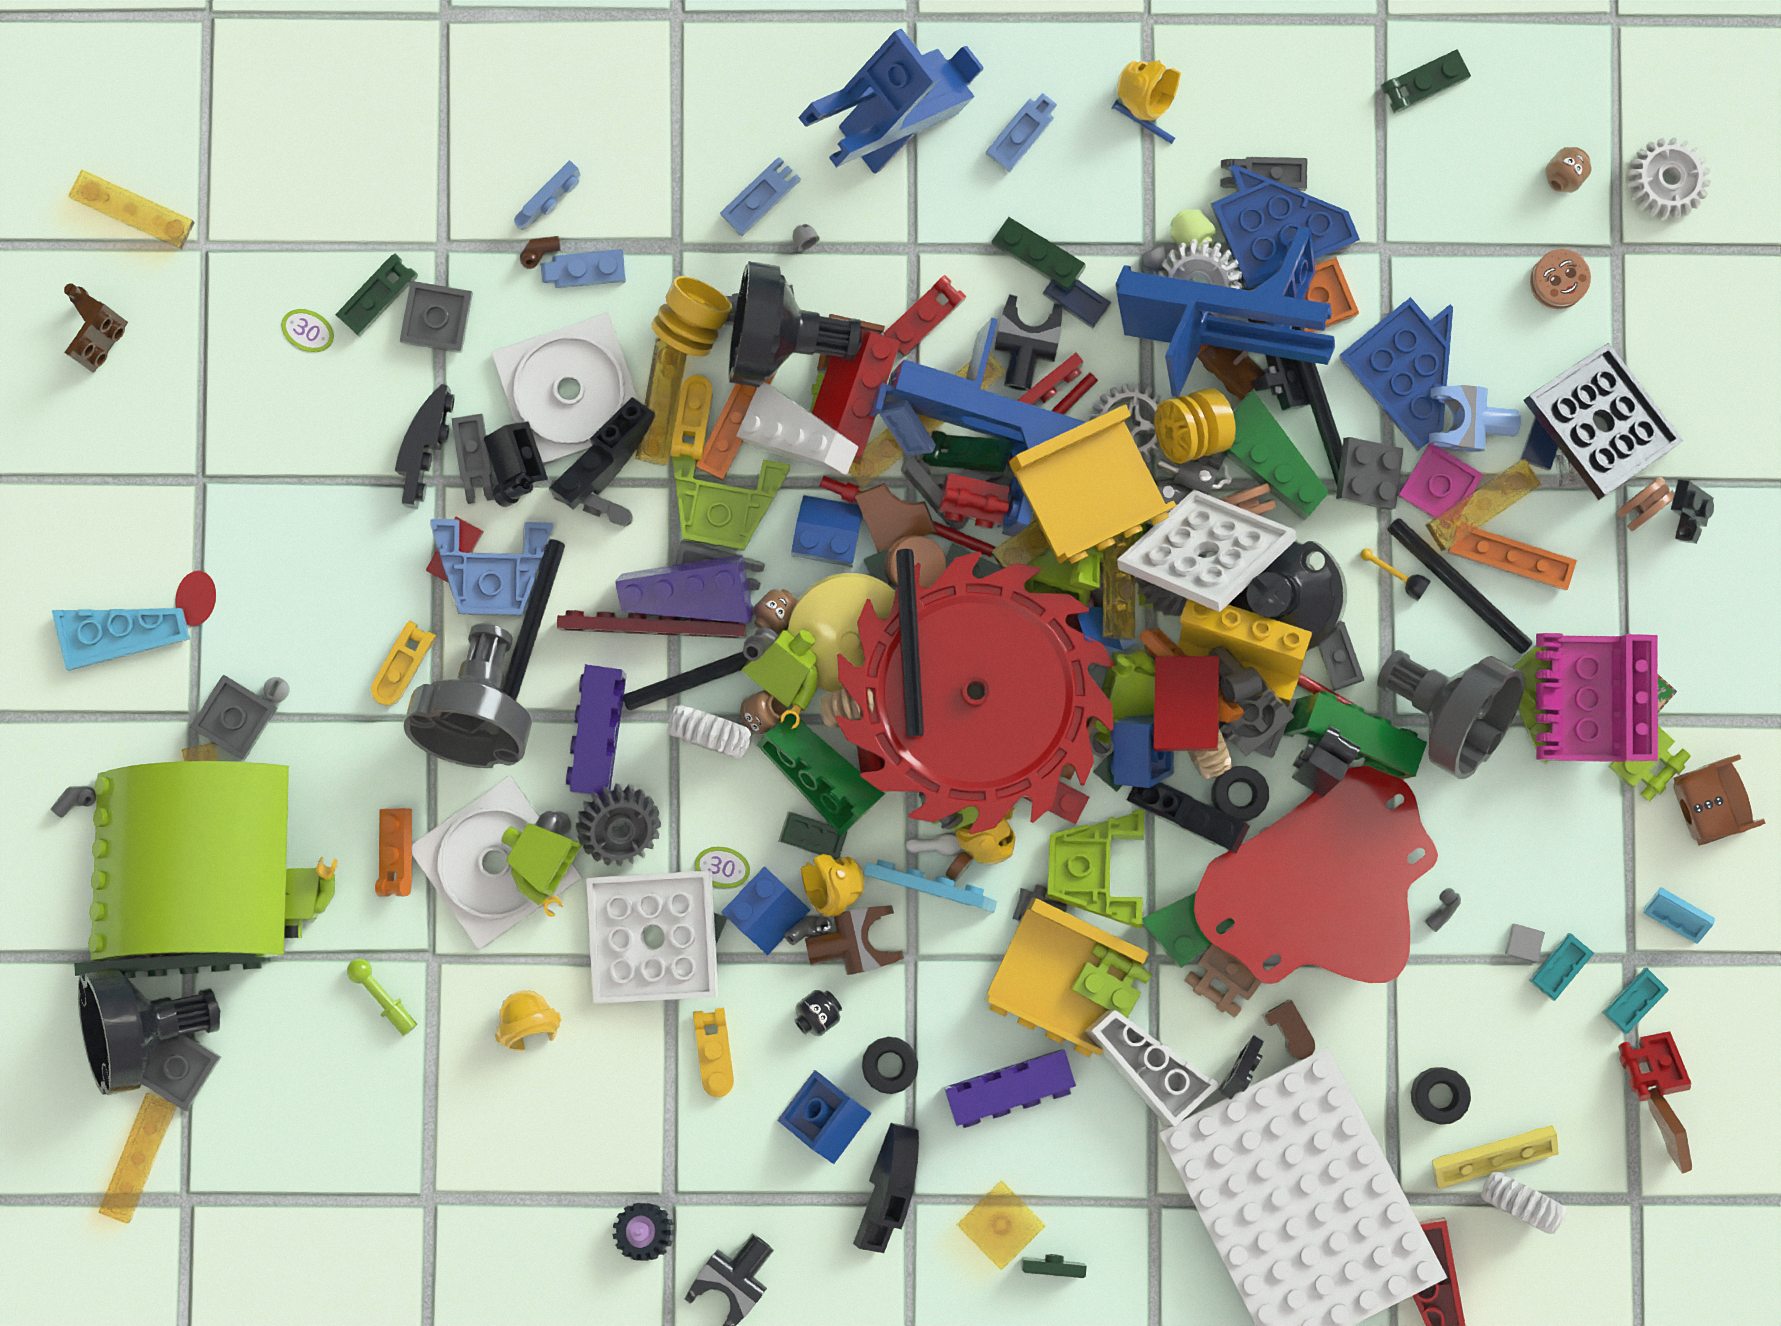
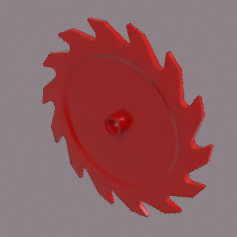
(989, 747)

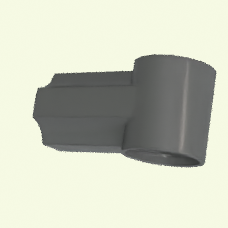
(1234, 679)

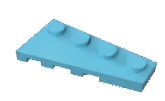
(105, 635)
(940, 887)

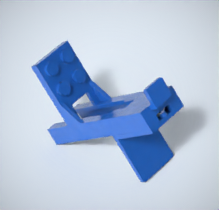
(895, 99)
(1178, 313)
(967, 406)

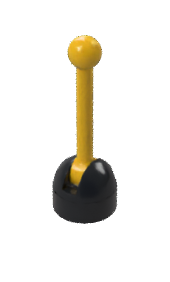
(1414, 585)

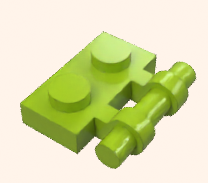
(1635, 771)
(1104, 988)

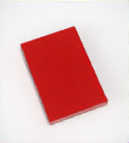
(1186, 703)

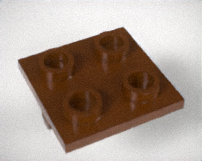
(98, 332)
(1232, 367)

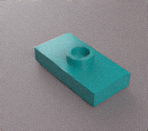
(1561, 966)
(1635, 1001)

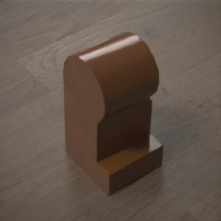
(1298, 1039)

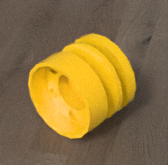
(691, 316)
(1194, 425)

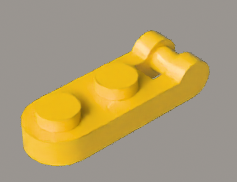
(692, 417)
(401, 665)
(714, 1053)

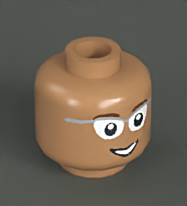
(1568, 169)
(774, 610)
(761, 712)

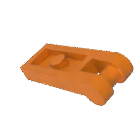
(395, 852)

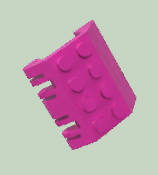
(1598, 698)

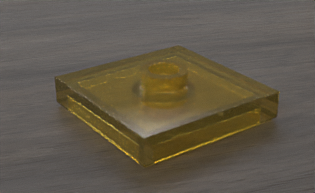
(1001, 1225)

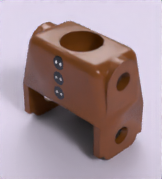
(1715, 801)

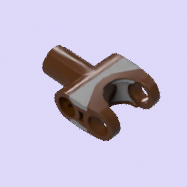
(852, 942)

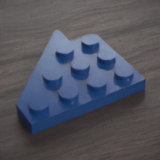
(1265, 217)
(1401, 365)

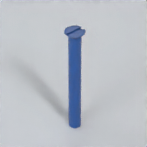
(1147, 124)

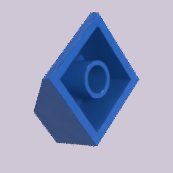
(827, 531)
(1134, 754)
(765, 910)
(824, 1117)

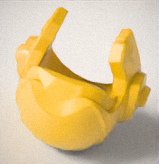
(1144, 92)
(991, 845)
(832, 883)
(525, 1015)

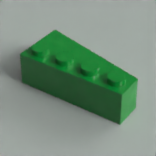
(1272, 458)
(1382, 745)
(819, 773)
(1178, 931)

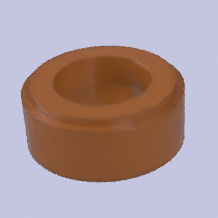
(959, 866)

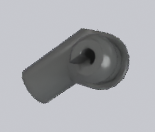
(73, 796)
(1443, 914)
(808, 927)

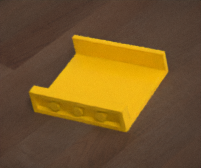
(1089, 486)
(1254, 640)
(1042, 967)

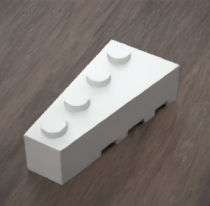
(788, 430)
(1153, 1069)

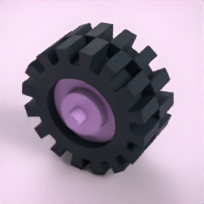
(643, 1231)

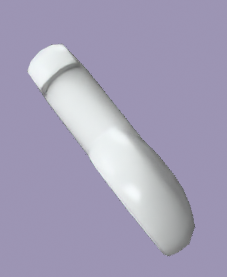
(944, 844)

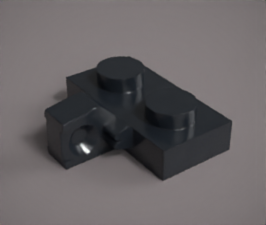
(1284, 381)
(1694, 510)
(1239, 1077)

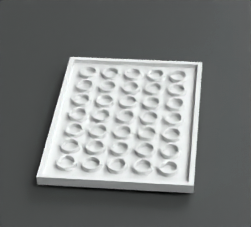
(1302, 1200)

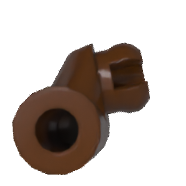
(536, 249)

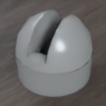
(805, 237)
(1154, 258)
(281, 692)
(1098, 748)

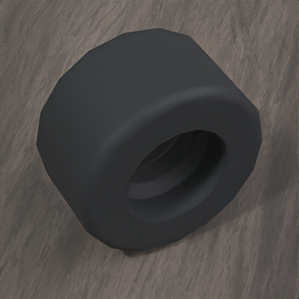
(1254, 780)
(906, 1075)
(1460, 1093)

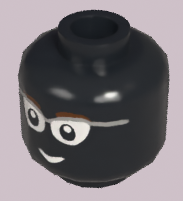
(817, 1013)

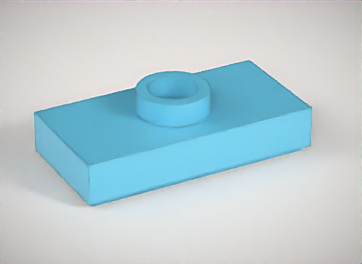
(1679, 915)

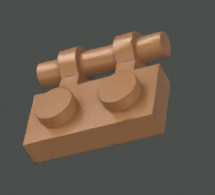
(1229, 971)

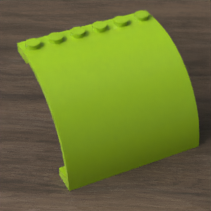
(189, 859)

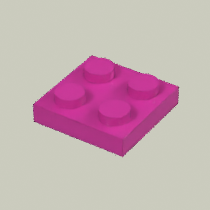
(1438, 482)

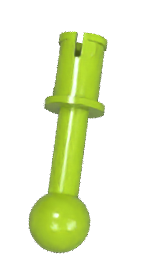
(360, 972)

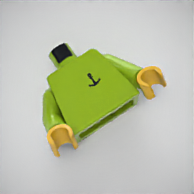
(307, 895)

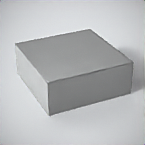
(1525, 942)

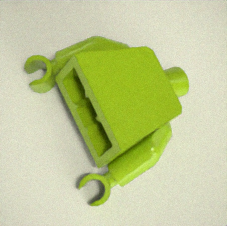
(1128, 688)

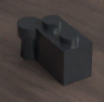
(514, 462)
(1324, 762)

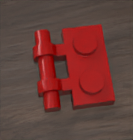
(1664, 1064)

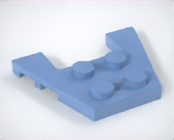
(490, 580)

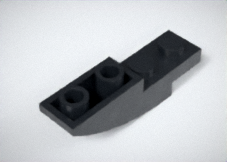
(425, 432)
(606, 457)
(1190, 815)
(894, 1185)

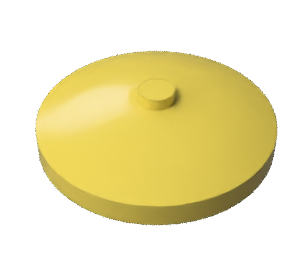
(831, 615)

